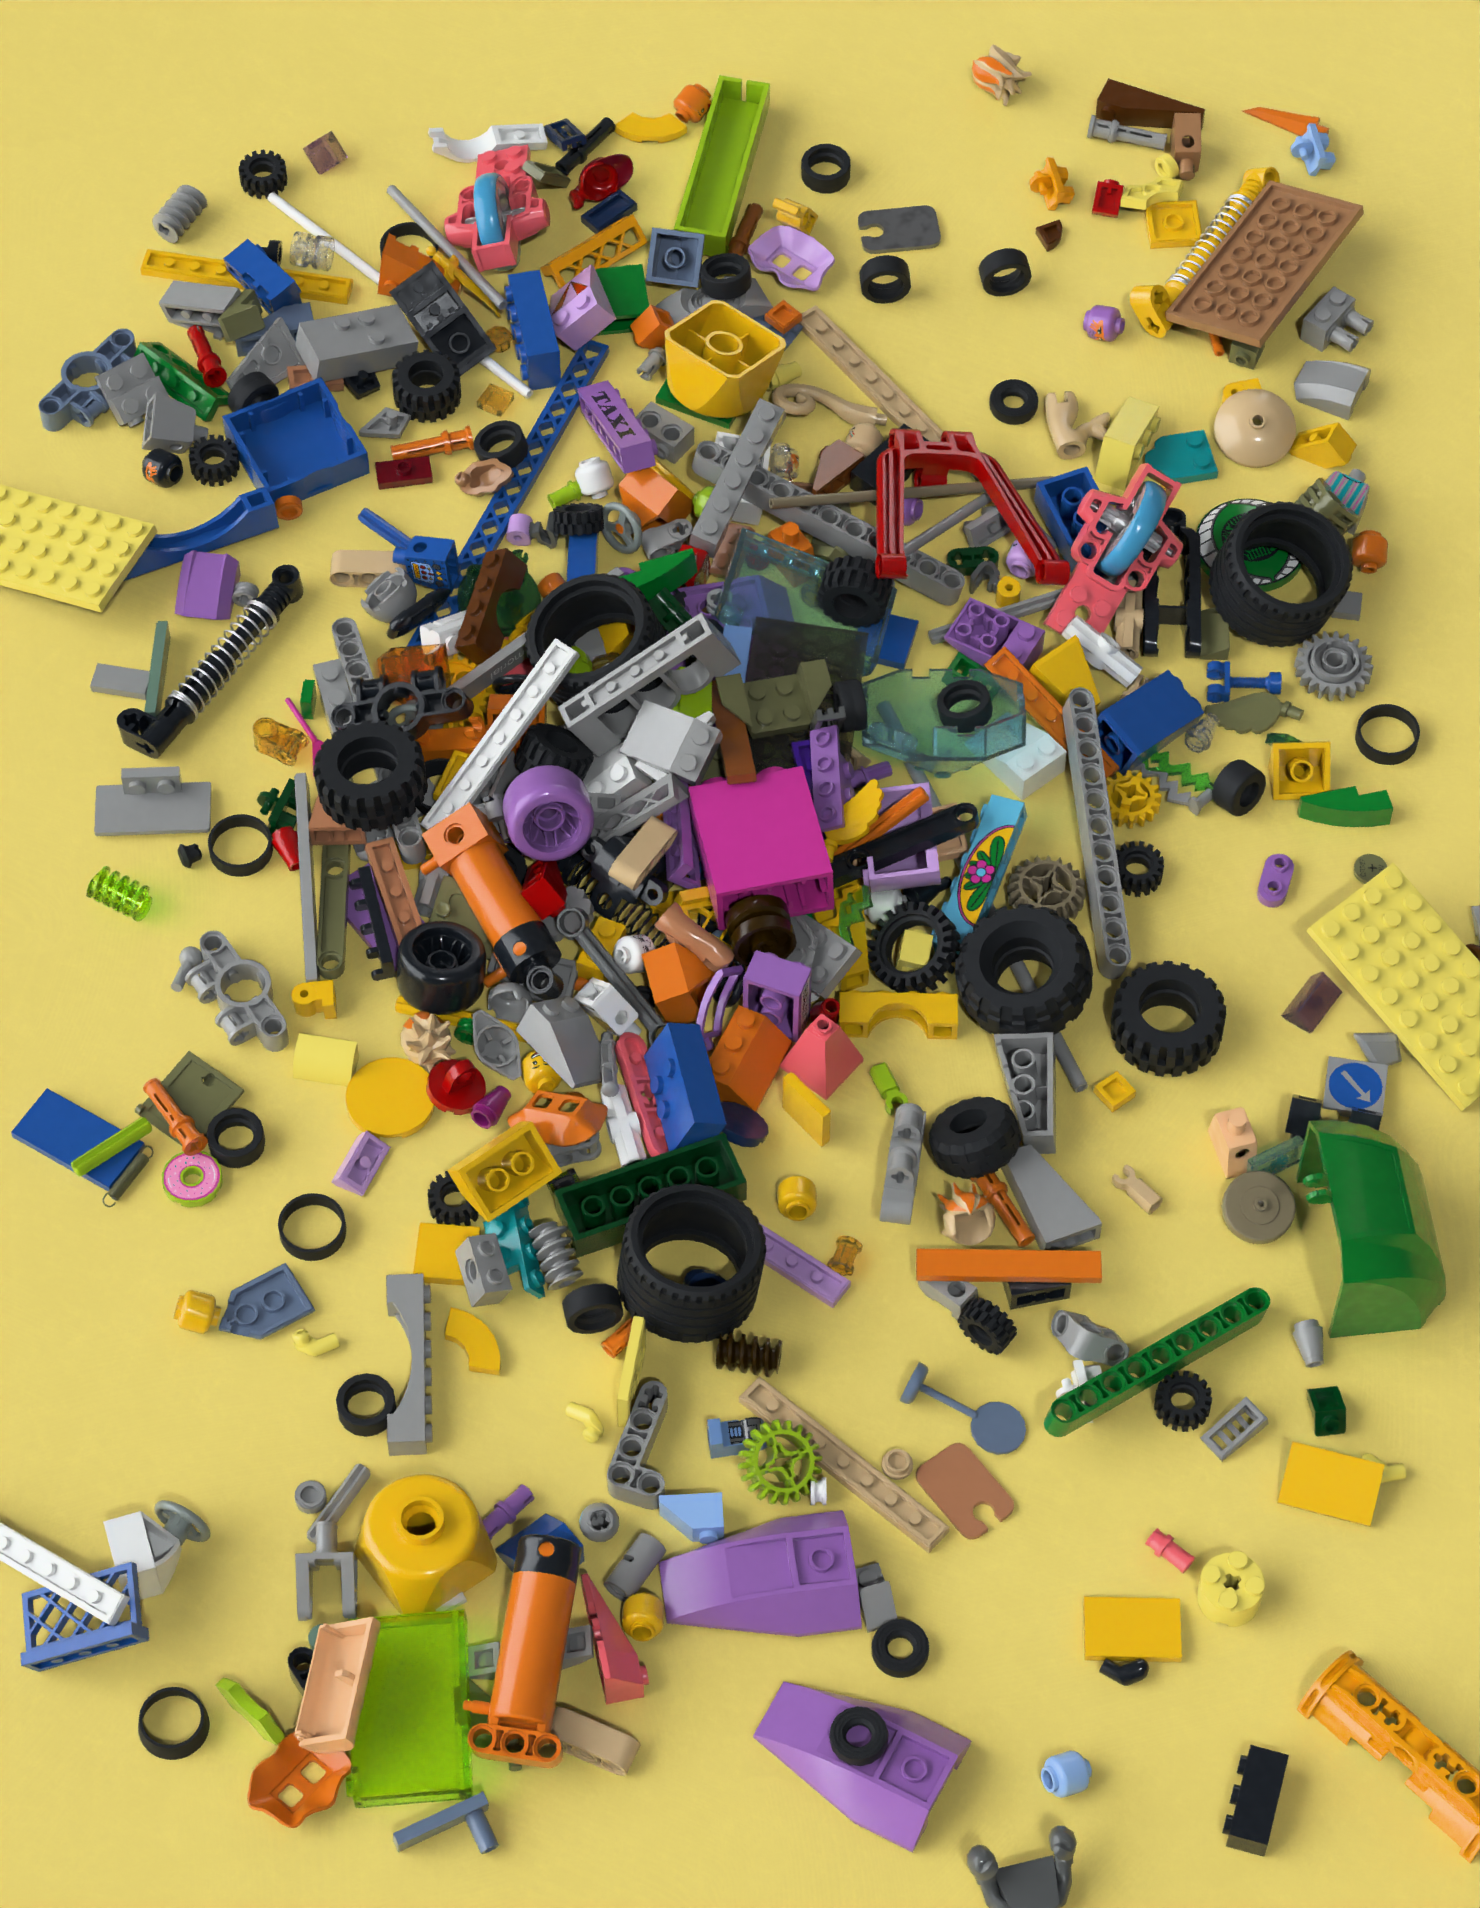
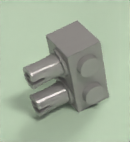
(1330, 317)

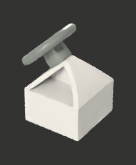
(151, 1546)

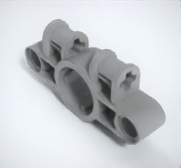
(249, 1018)
(903, 1164)

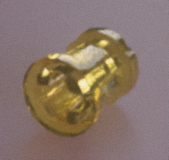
(845, 1255)

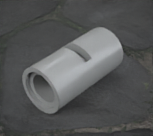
(635, 1567)

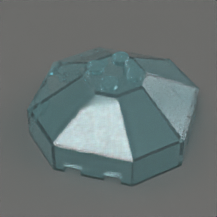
(907, 723)

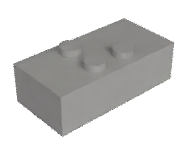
(355, 342)

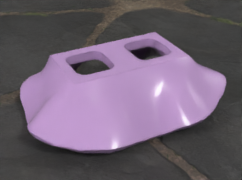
(797, 246)

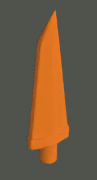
(1288, 121)

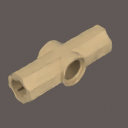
(1129, 622)

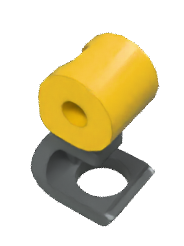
(1006, 589)

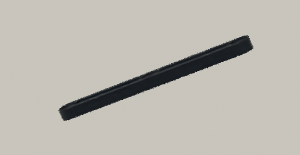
(904, 842)

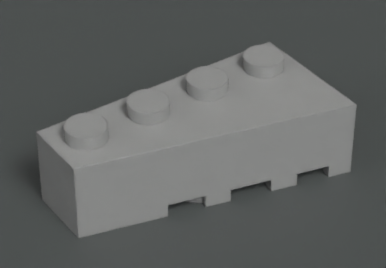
(1030, 1079)

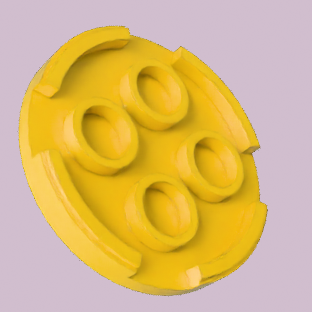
(389, 1098)

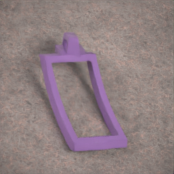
(734, 973)

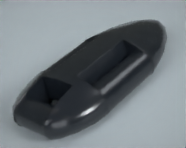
(417, 613)

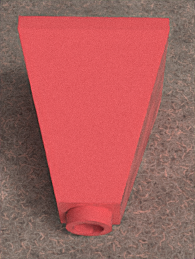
(822, 1057)

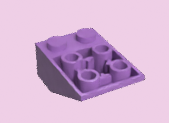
(985, 630)

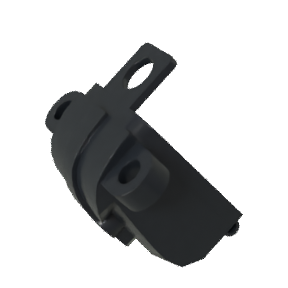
(605, 854)

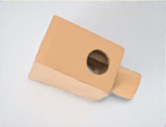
(1232, 1133)

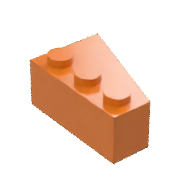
(400, 263)

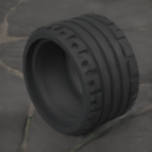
(1304, 536)
(583, 606)
(700, 1216)

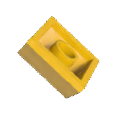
(1299, 769)

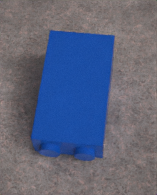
(1147, 721)

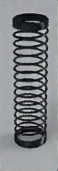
(576, 879)

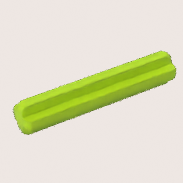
(111, 1146)

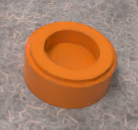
(288, 507)

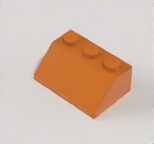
(748, 1058)

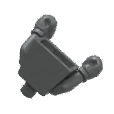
(1029, 1883)

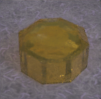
(500, 338)

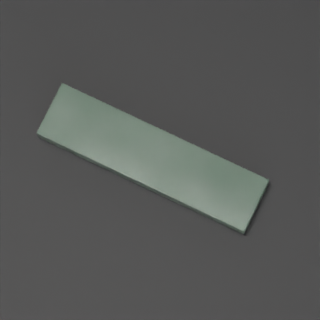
(158, 669)

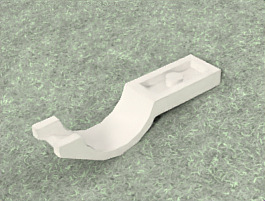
(496, 138)

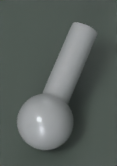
(189, 959)

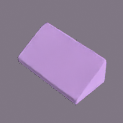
(361, 1163)

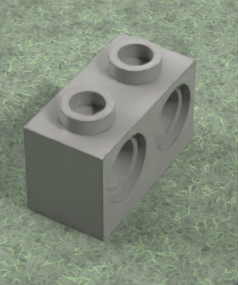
(670, 433)

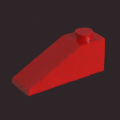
(544, 889)

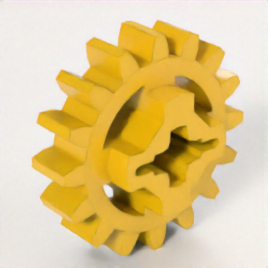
(1132, 799)

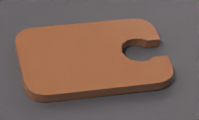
(959, 1484)

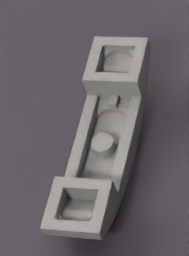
(484, 1657)

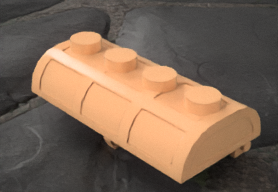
(336, 1685)

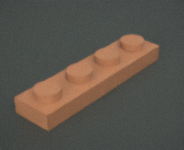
(393, 887)

